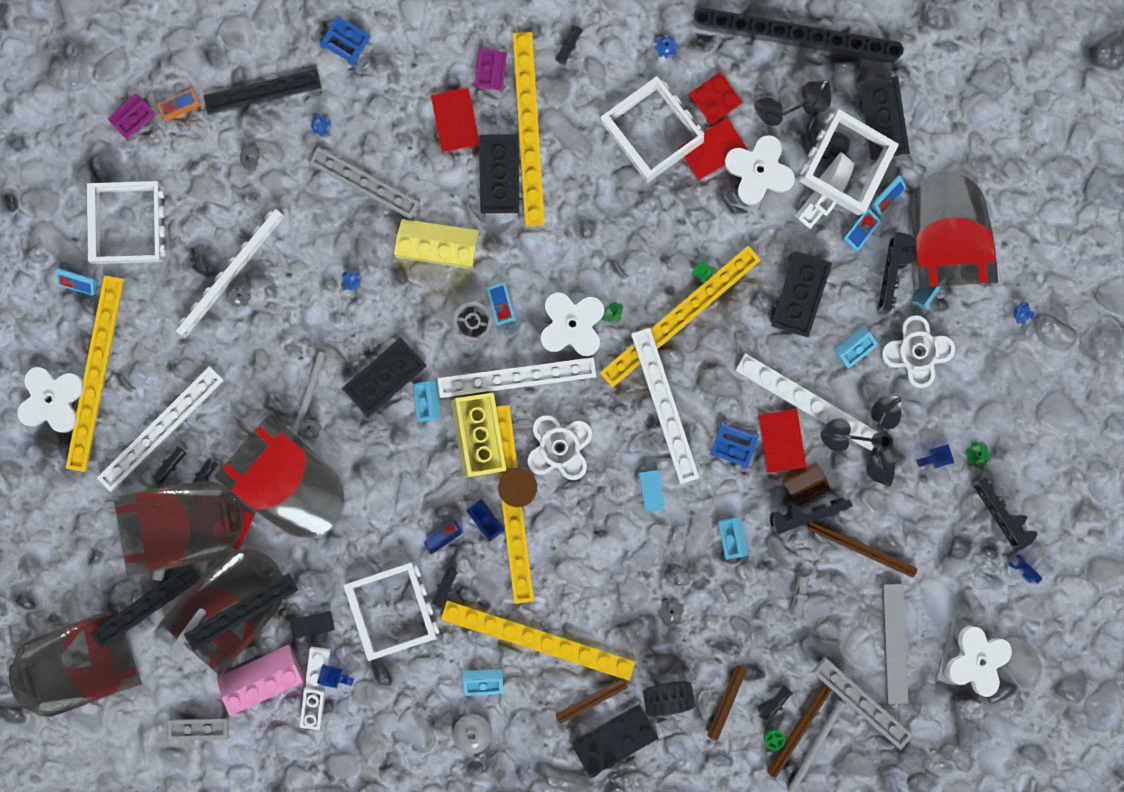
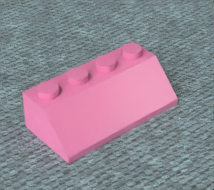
(260, 680)

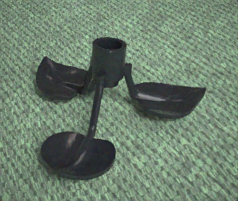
(817, 98)
(888, 415)

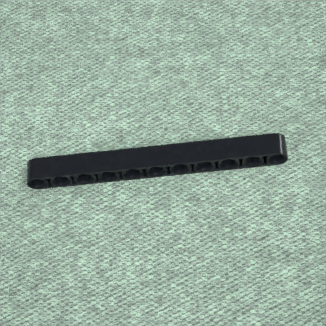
(806, 31)

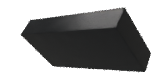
(313, 624)

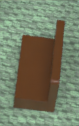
(806, 484)

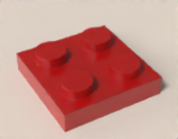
(715, 98)

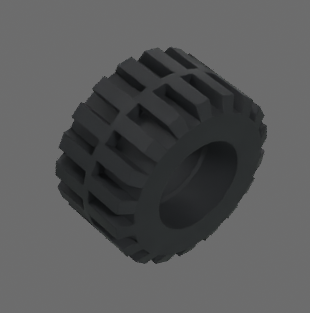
(669, 698)

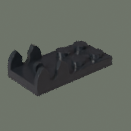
(884, 113)
(499, 173)
(896, 259)
(801, 294)
(384, 378)
(795, 516)
(1009, 524)
(614, 740)

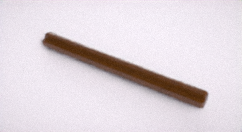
(862, 548)
(799, 730)

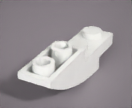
(835, 175)
(314, 693)

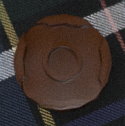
(517, 487)

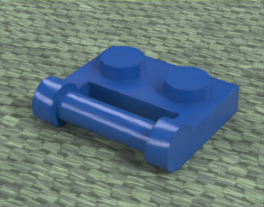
(348, 35)
(731, 450)

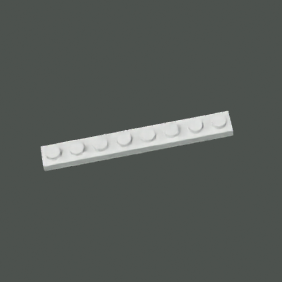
(234, 265)
(516, 377)
(801, 397)
(664, 405)
(160, 429)

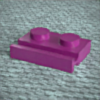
(490, 69)
(131, 116)

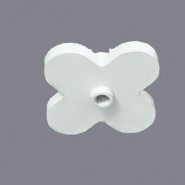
(754, 184)
(560, 334)
(933, 351)
(57, 412)
(551, 434)
(978, 661)

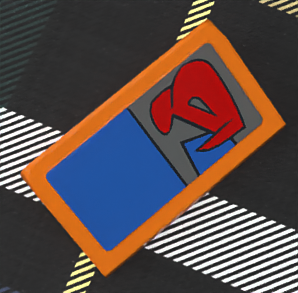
(178, 105)

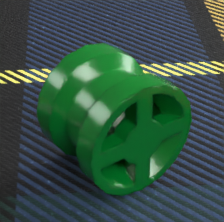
(703, 271)
(777, 739)

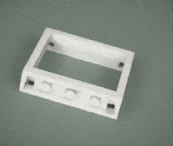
(674, 103)
(889, 147)
(93, 220)
(420, 592)

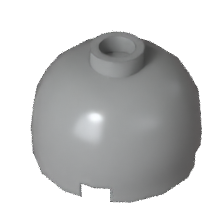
(472, 321)
(472, 733)

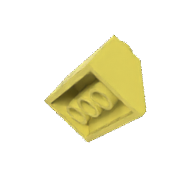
(436, 244)
(478, 435)

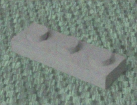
(950, 651)
(198, 729)

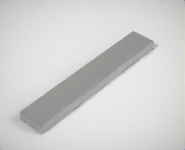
(364, 183)
(895, 644)
(862, 703)

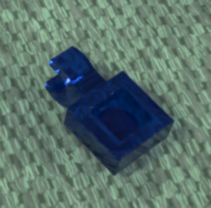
(938, 457)
(1029, 573)
(332, 675)

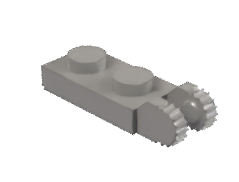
(177, 647)

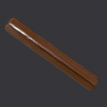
(591, 701)
(727, 702)

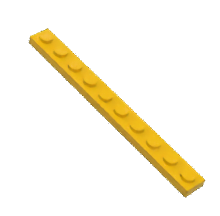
(528, 129)
(684, 312)
(95, 373)
(514, 519)
(538, 640)

